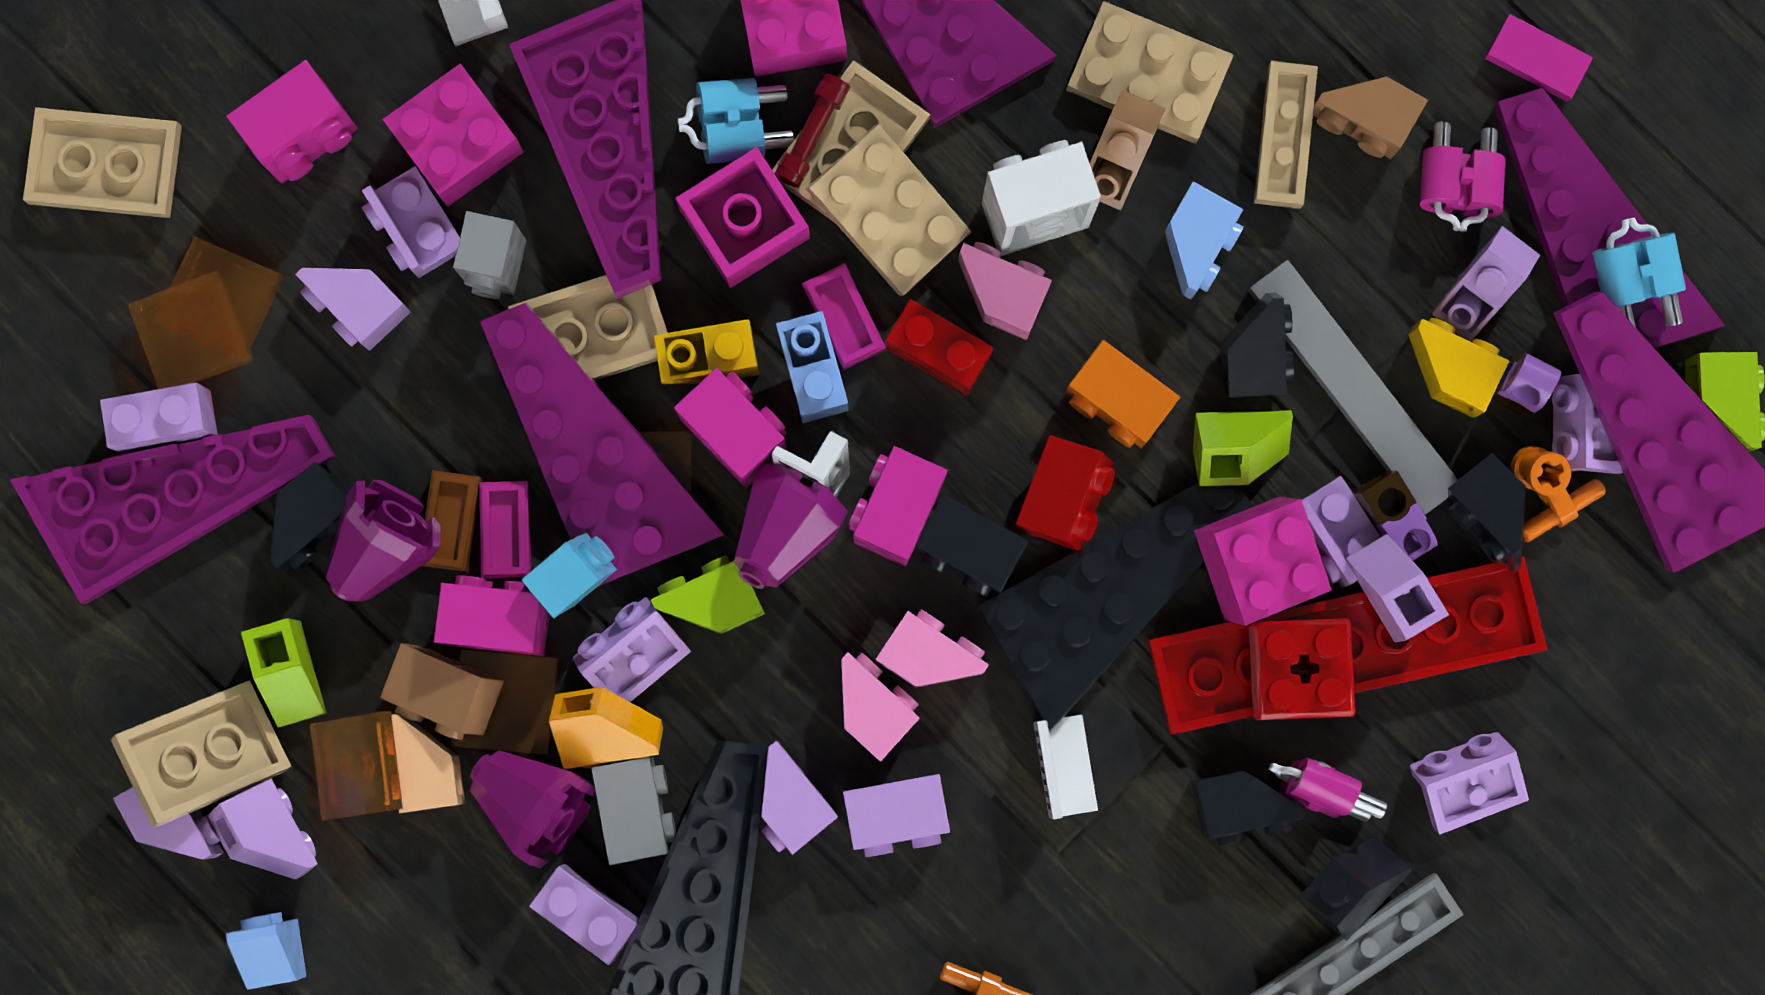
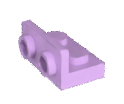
(414, 221)
(1578, 429)
(1338, 528)
(631, 651)
(1470, 781)

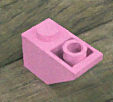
(1004, 292)
(926, 656)
(871, 710)

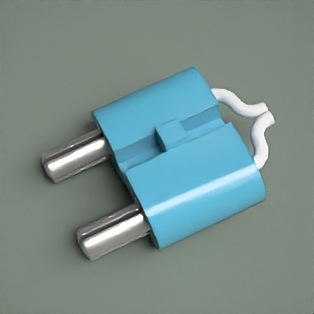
(732, 119)
(1641, 271)

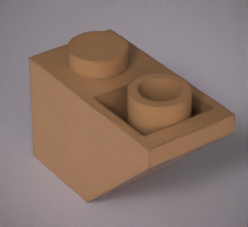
(1373, 113)
(1124, 146)

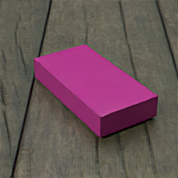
(1538, 58)
(846, 316)
(505, 529)

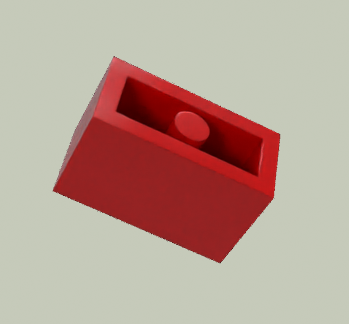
(938, 347)
(1066, 493)

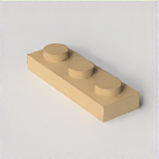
(1285, 134)

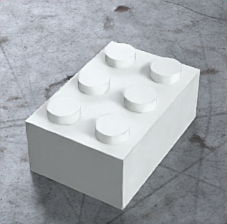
(1040, 197)

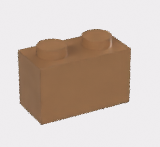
(441, 690)

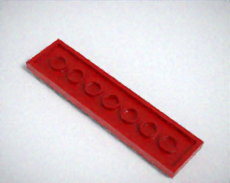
(1490, 619)

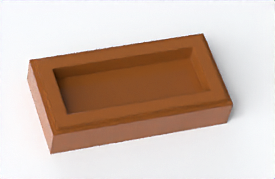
(454, 506)

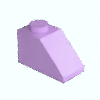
(791, 803)

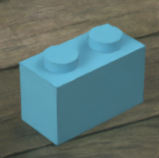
(570, 573)

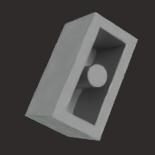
(489, 255)
(633, 809)

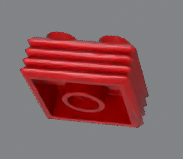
(1325, 646)

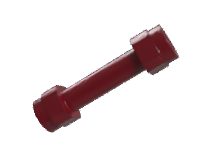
(830, 96)

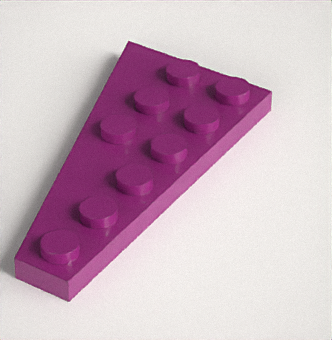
(956, 50)
(596, 112)
(1579, 208)
(590, 453)
(1677, 456)
(145, 505)

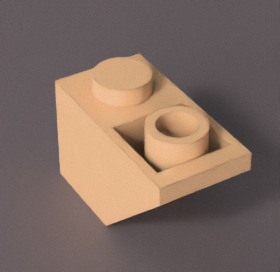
(426, 768)

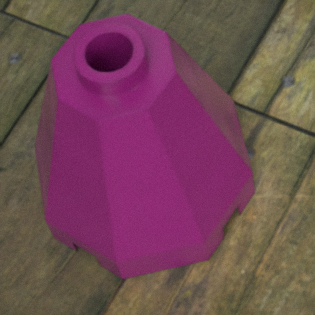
(784, 525)
(378, 541)
(530, 803)

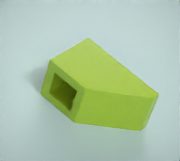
(1731, 389)
(1239, 445)
(713, 600)
(284, 671)

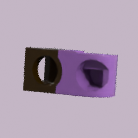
(1526, 385)
(1396, 513)

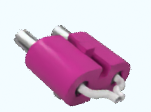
(1462, 180)
(1326, 790)

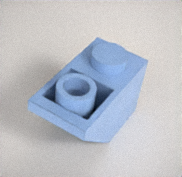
(1197, 234)
(812, 367)
(267, 950)

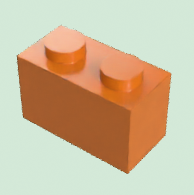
(1121, 396)

